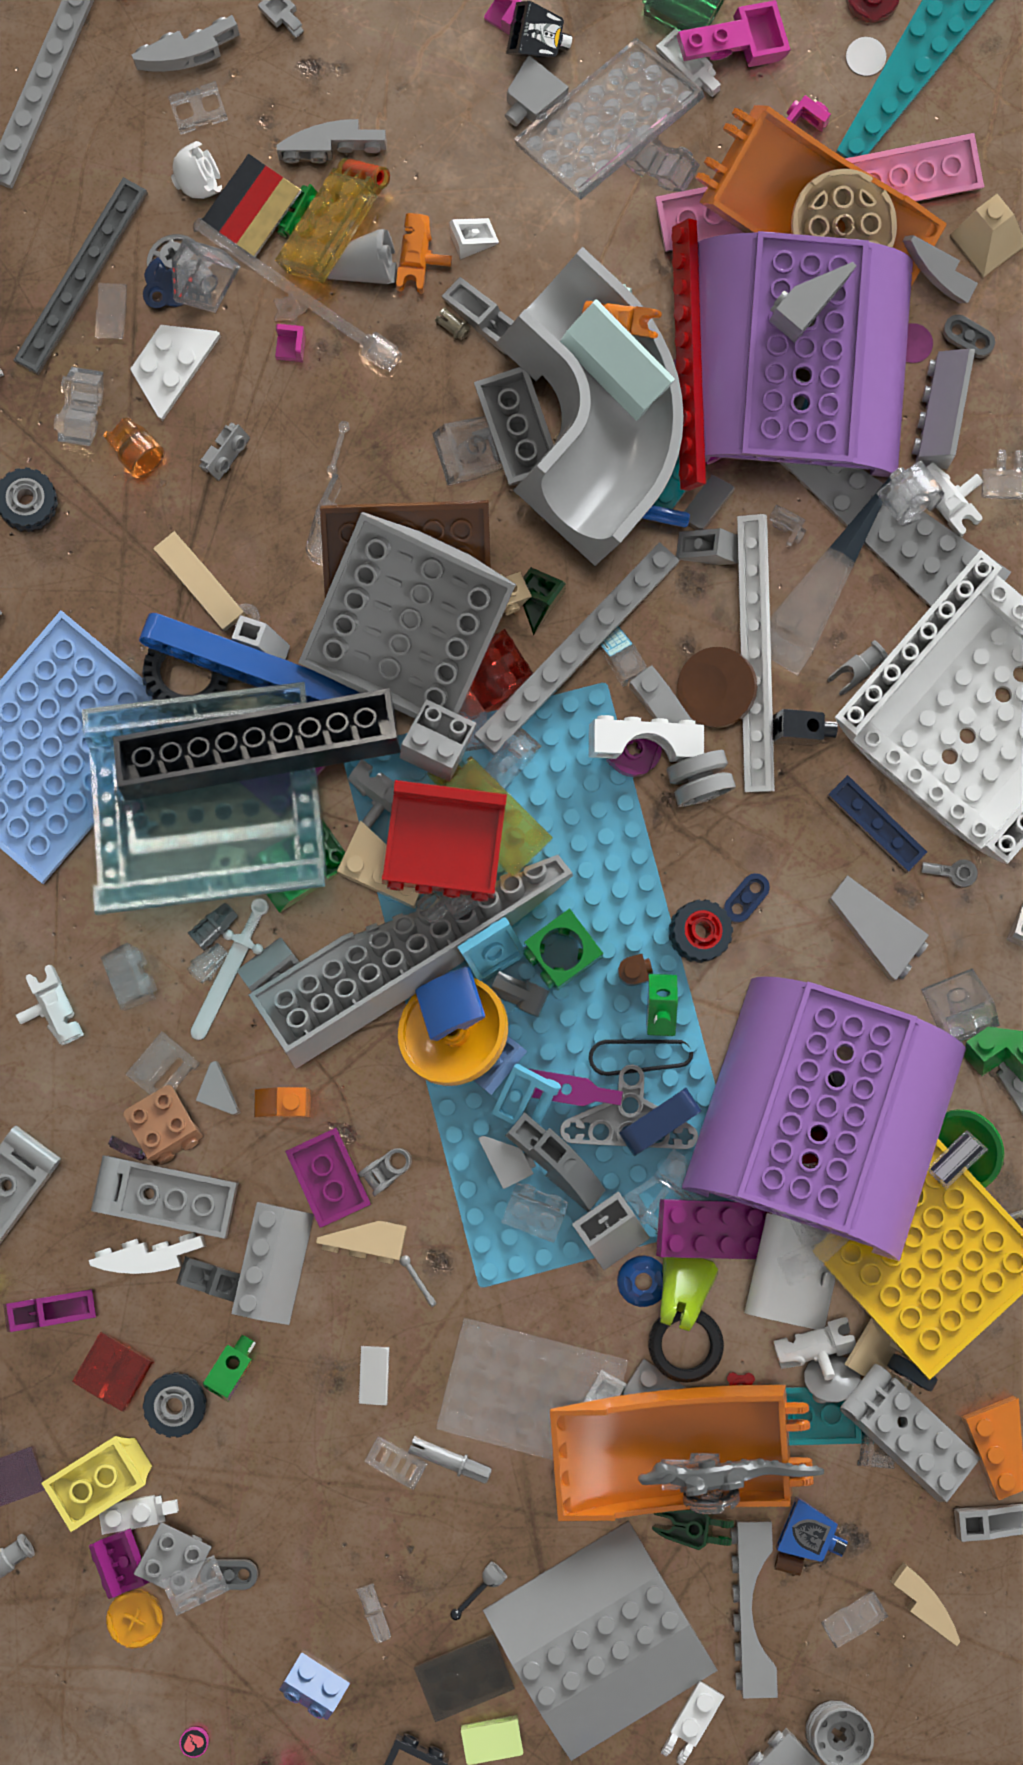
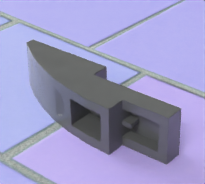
(559, 1160)

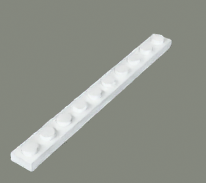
(757, 650)

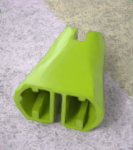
(685, 1288)

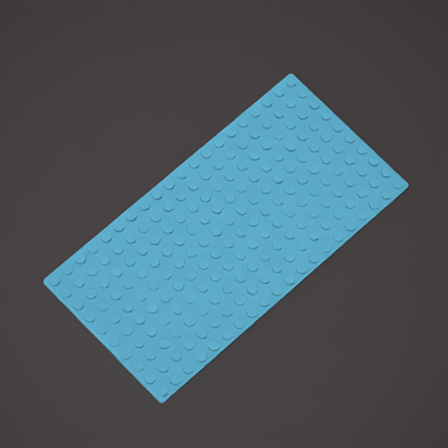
(624, 909)

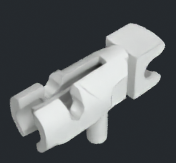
(954, 505)
(53, 1006)
(816, 1346)

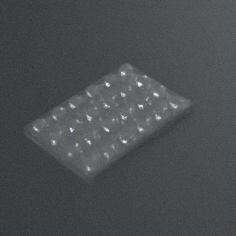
(609, 118)
(511, 1380)

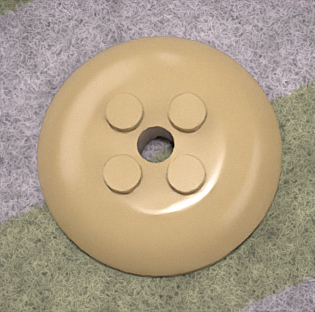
(848, 197)

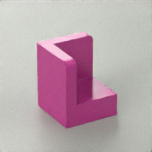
(501, 14)
(290, 342)

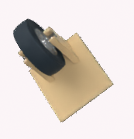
(878, 1348)

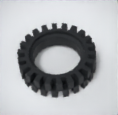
(158, 689)

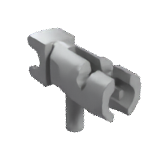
(377, 788)

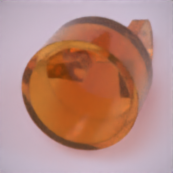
(140, 452)

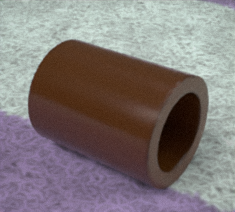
(789, 1563)

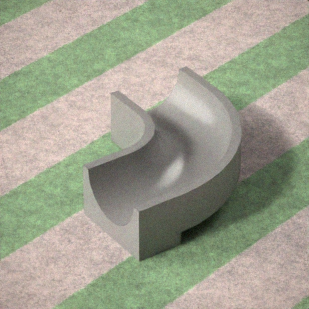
(604, 461)

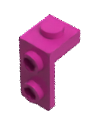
(813, 112)

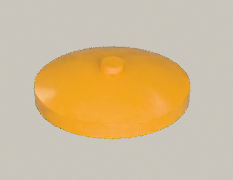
(462, 1053)

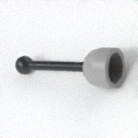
(492, 1577)

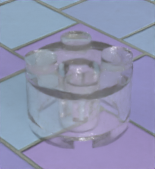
(911, 493)

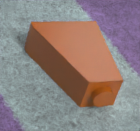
(283, 1102)

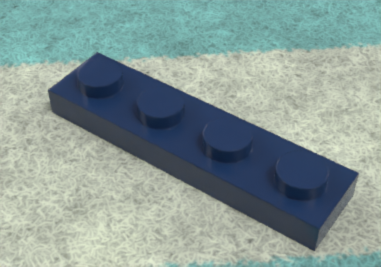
(877, 823)

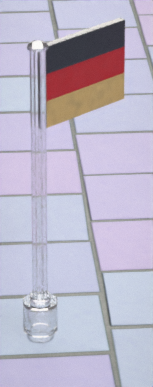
(244, 221)

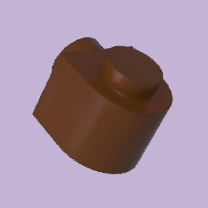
(634, 970)

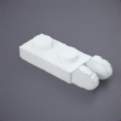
(693, 1720)

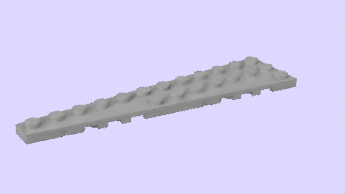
(920, 553)

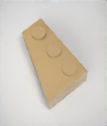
(365, 866)

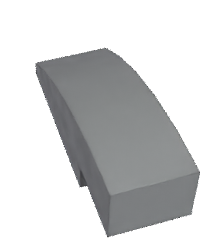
(940, 269)
(478, 311)

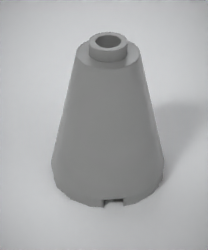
(367, 260)

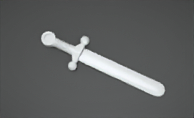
(229, 969)

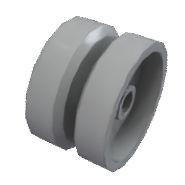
(701, 778)

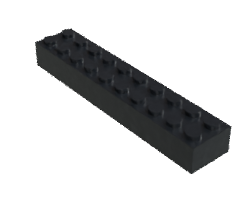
(256, 744)

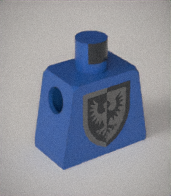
(809, 1533)

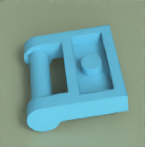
(518, 1093)

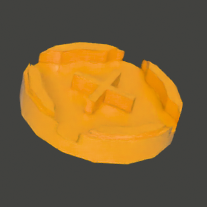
(134, 1618)

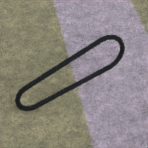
(638, 1042)

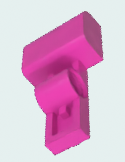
(755, 30)

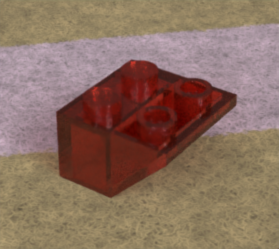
(500, 671)

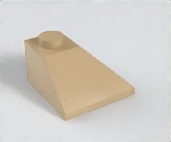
(989, 236)

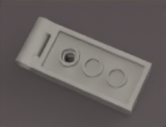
(28, 1168)
(179, 1198)
(921, 1443)

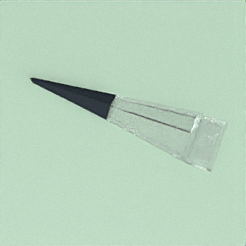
(804, 613)

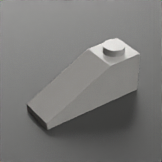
(657, 696)

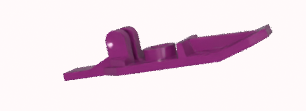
(583, 1090)

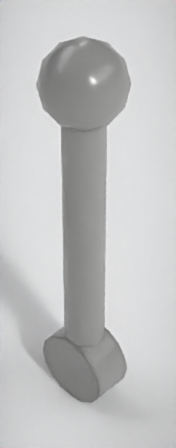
(405, 1261)

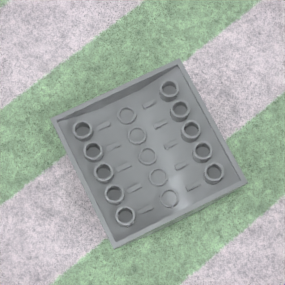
(406, 617)
(599, 1640)

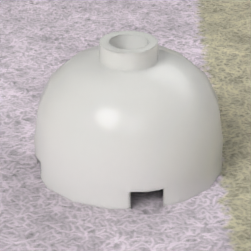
(195, 172)

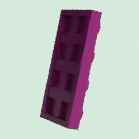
(708, 1229)

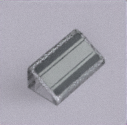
(956, 1159)

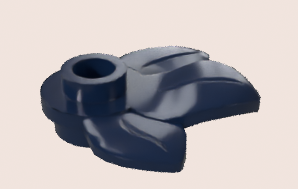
(158, 280)

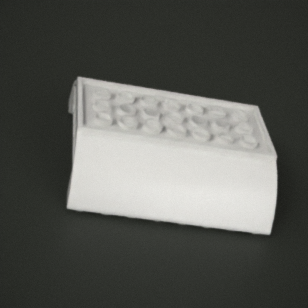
(944, 683)

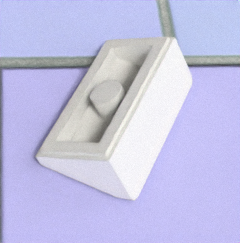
(374, 1375)

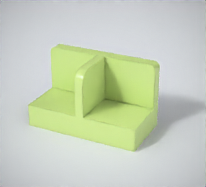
(492, 1740)

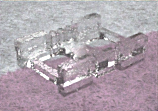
(200, 116)

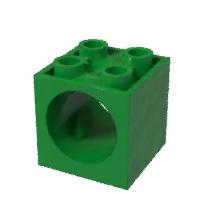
(564, 925)

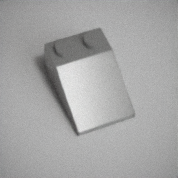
(805, 301)

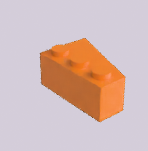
(998, 1442)

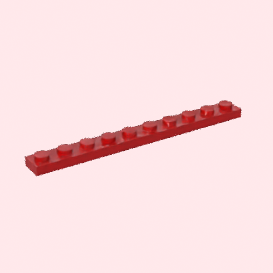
(688, 352)

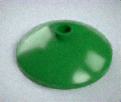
(991, 1162)

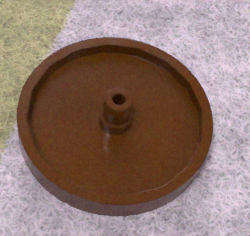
(717, 687)

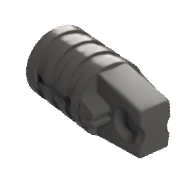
(213, 926)

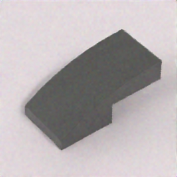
(208, 1278)

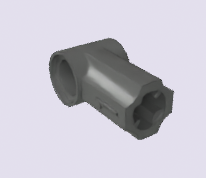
(524, 995)

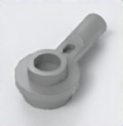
(961, 873)

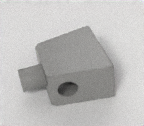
(533, 92)

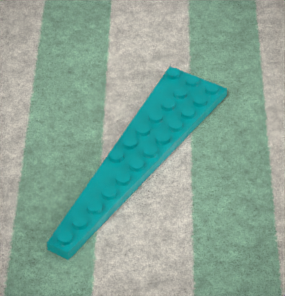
(919, 54)

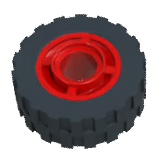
(714, 921)

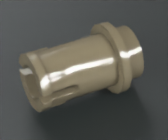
(454, 325)

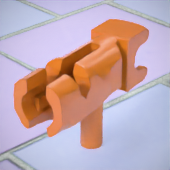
(416, 253)
(632, 318)

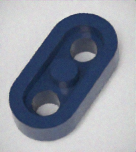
(745, 898)

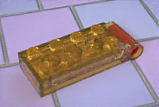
(332, 219)

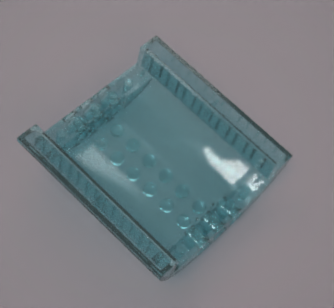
(202, 840)

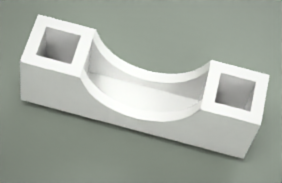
(678, 740)

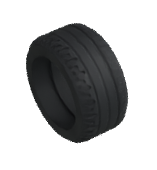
(693, 1374)

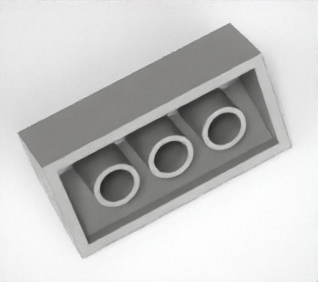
(944, 407)
(514, 421)
(272, 1263)

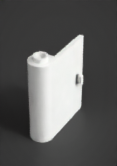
(769, 1293)

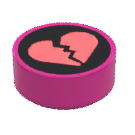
(194, 1742)

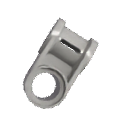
(385, 1171)

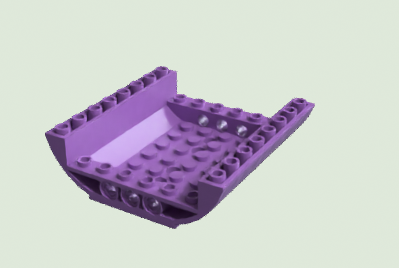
(850, 352)
(876, 1123)

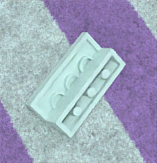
(616, 360)

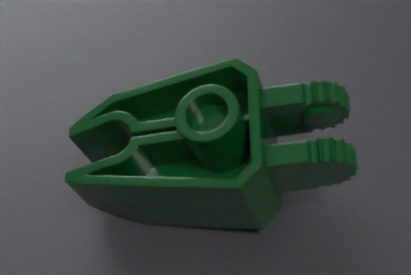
(693, 1528)

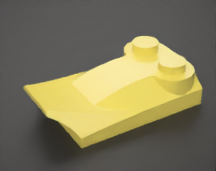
(98, 1480)

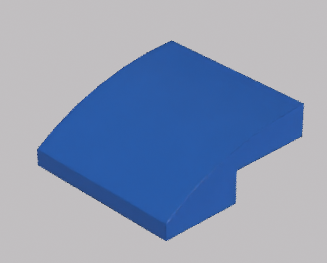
(450, 1003)

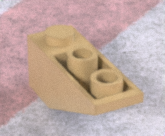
(375, 1238)

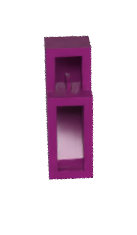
(49, 1310)

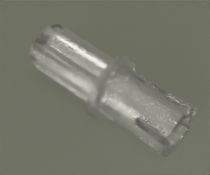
(374, 1613)

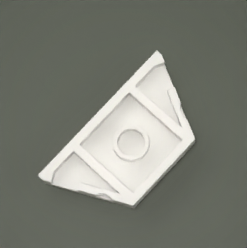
(171, 363)

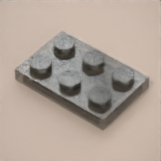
(464, 1677)

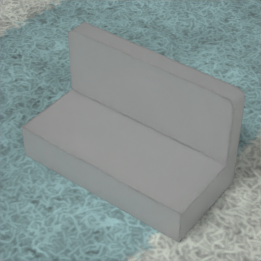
(267, 965)

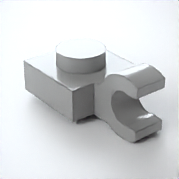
(282, 12)

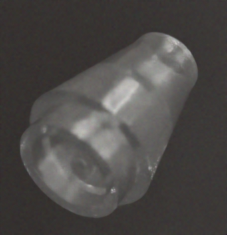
(207, 963)

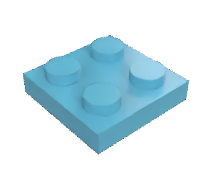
(492, 950)

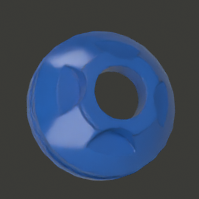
(626, 1281)

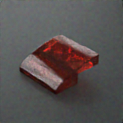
(112, 1372)

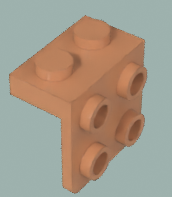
(162, 1126)

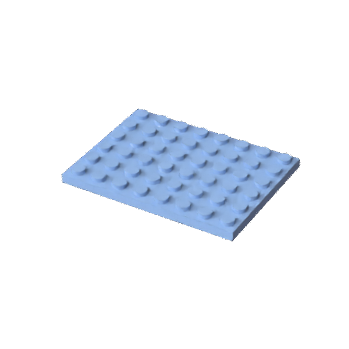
(43, 745)

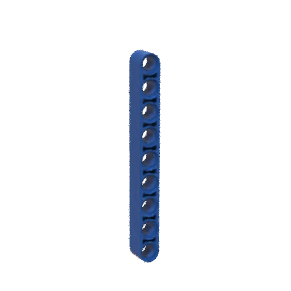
(234, 658)

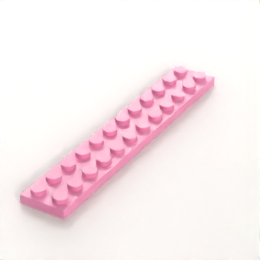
(915, 170)

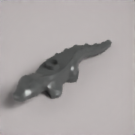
(722, 1475)

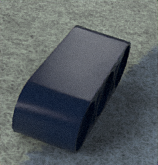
(660, 1121)

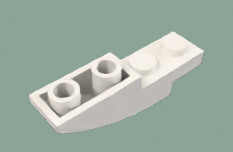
(137, 1259)

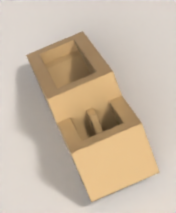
(925, 1602)

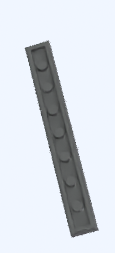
(80, 276)

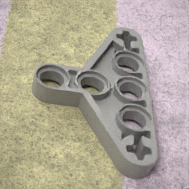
(616, 1118)

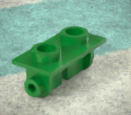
(300, 206)

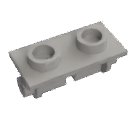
(232, 442)

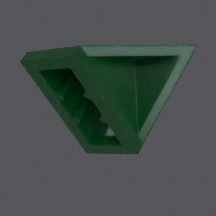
(545, 595)

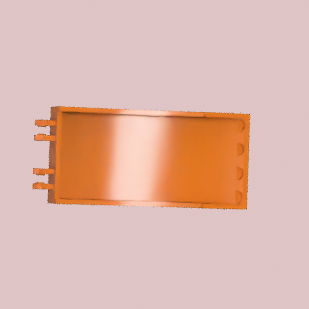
(773, 165)
(615, 1439)

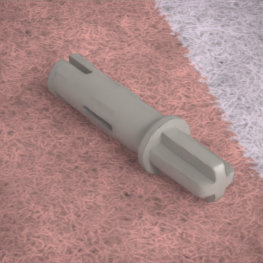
(450, 1460)

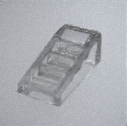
(420, 1464)

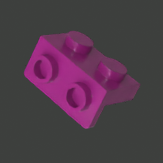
(116, 1562)

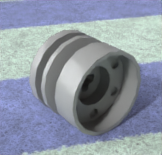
(856, 1739)

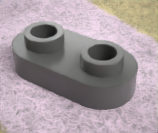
(970, 334)
(230, 1571)

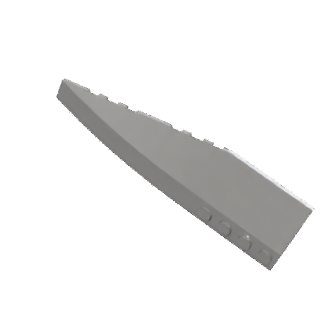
(385, 964)

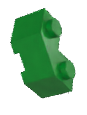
(996, 1046)

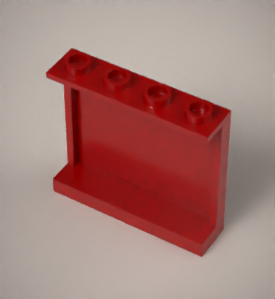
(444, 840)

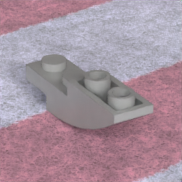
(176, 53)
(320, 140)

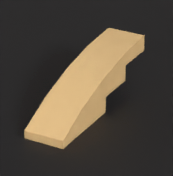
(199, 581)

